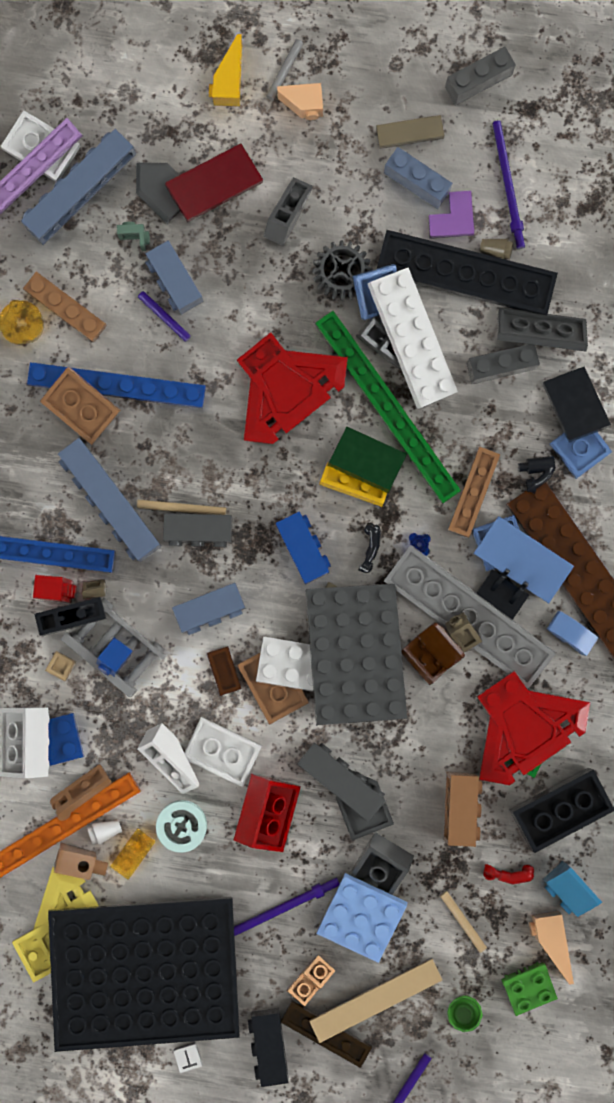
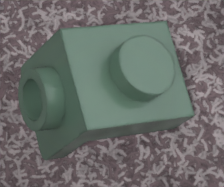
(133, 231)

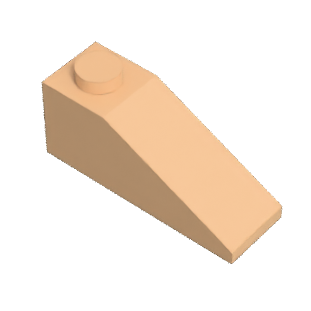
(551, 935)

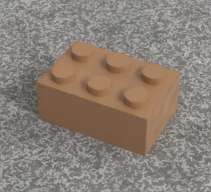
(462, 809)

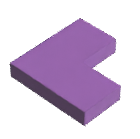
(458, 221)

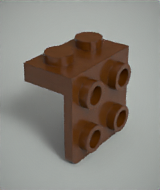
(432, 653)

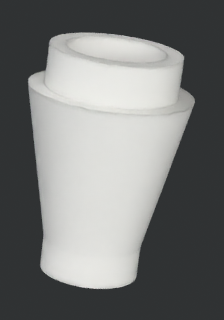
(103, 831)

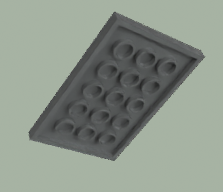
(355, 654)

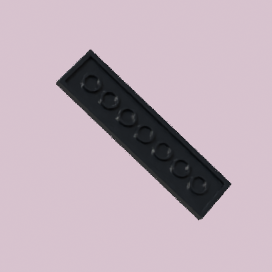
(470, 273)

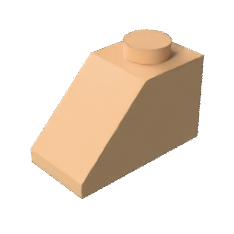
(303, 99)

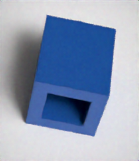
(113, 657)

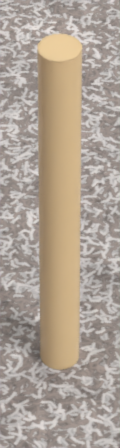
(178, 507)

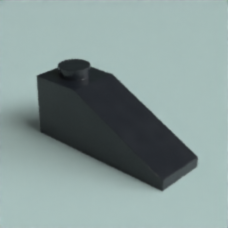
(70, 616)

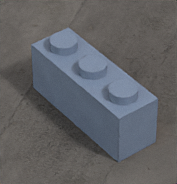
(417, 177)
(173, 278)
(209, 609)

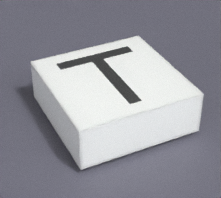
(188, 1057)

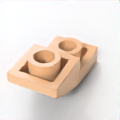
(310, 980)

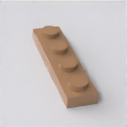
(64, 307)
(474, 492)

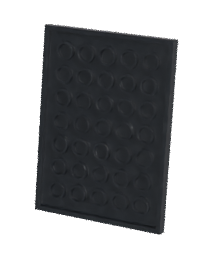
(143, 974)

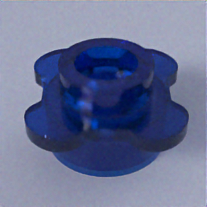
(423, 539)

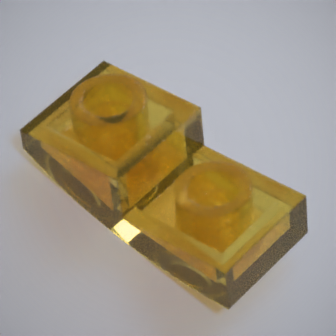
(132, 854)

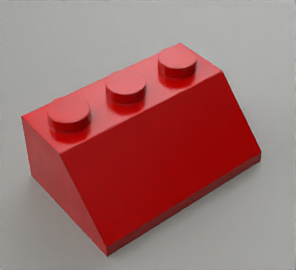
(267, 813)

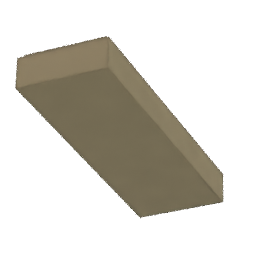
(410, 131)

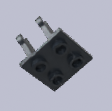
(503, 593)

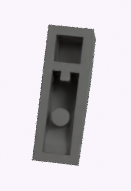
(287, 211)

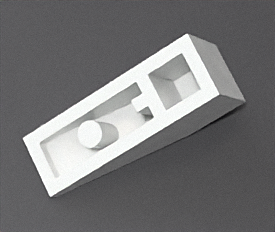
(168, 757)

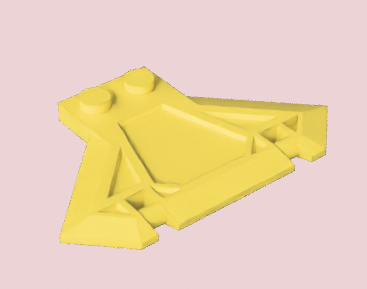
(35, 945)

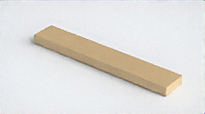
(375, 1000)

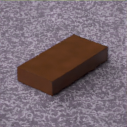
(224, 671)

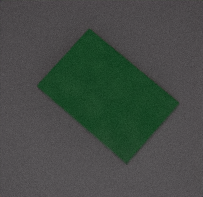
(367, 459)

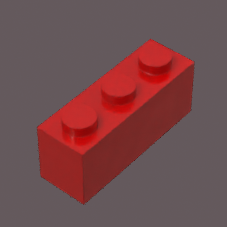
(54, 589)

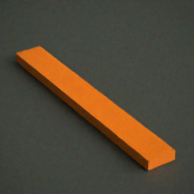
(57, 830)

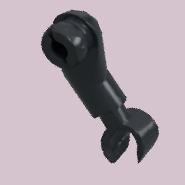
(374, 544)

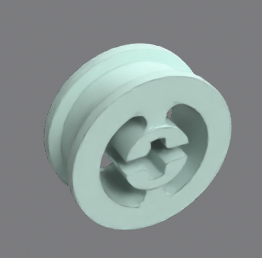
(167, 816)

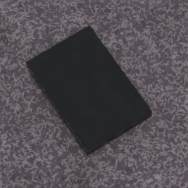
(576, 404)

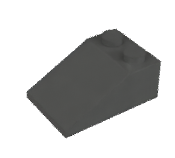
(382, 864)

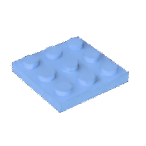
(362, 917)

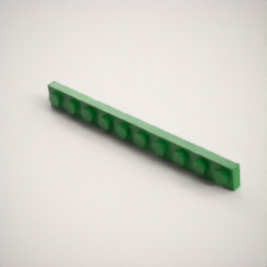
(388, 408)

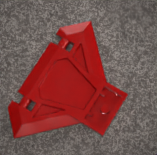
(286, 387)
(525, 727)

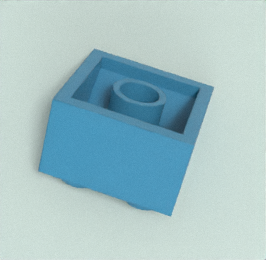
(571, 890)

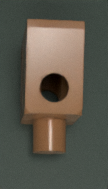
(69, 858)

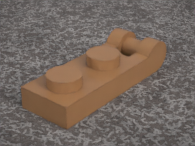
(80, 792)

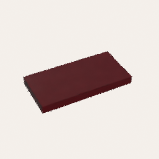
(214, 182)

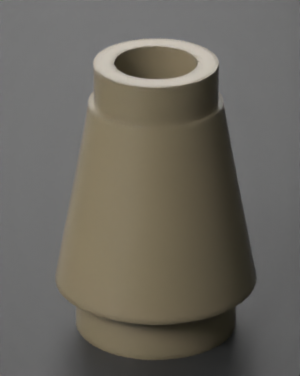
(497, 247)

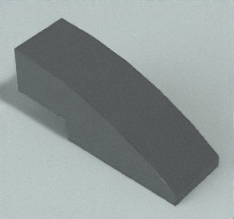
(376, 337)

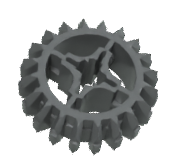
(332, 255)

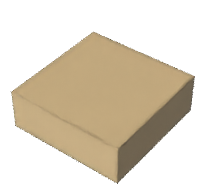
(60, 666)

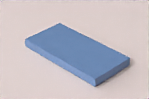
(525, 558)

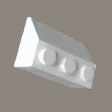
(24, 742)

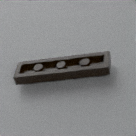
(342, 1044)

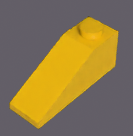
(227, 77)

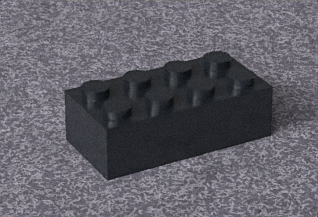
(562, 810)

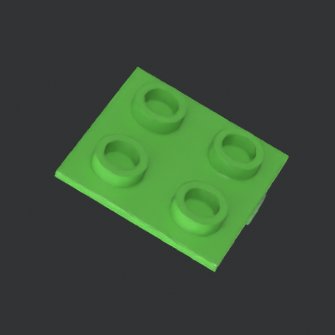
(529, 988)

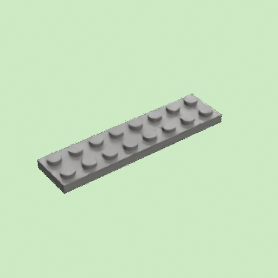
(445, 596)

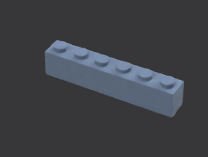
(78, 186)
(109, 499)

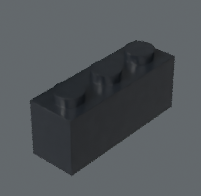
(268, 1047)

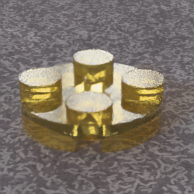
(24, 334)

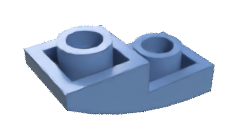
(572, 632)

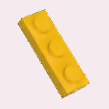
(351, 486)

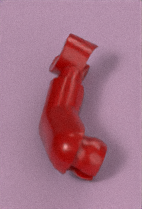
(512, 878)

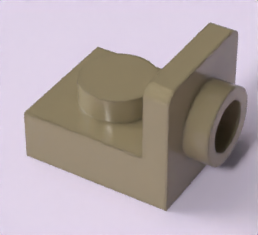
(463, 632)

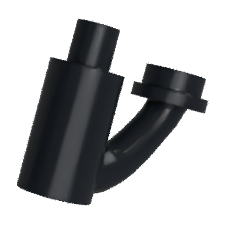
(538, 465)

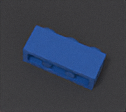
(303, 547)

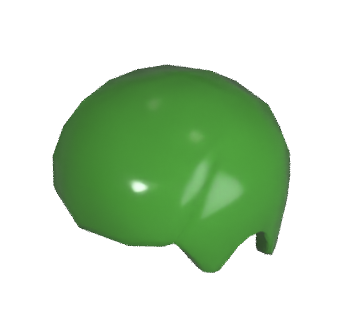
(464, 1013)

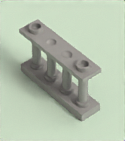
(125, 684)

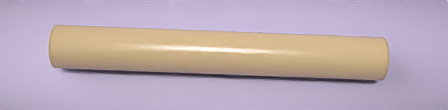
(462, 920)

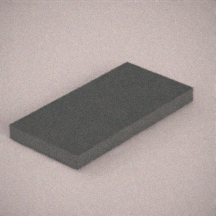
(542, 330)

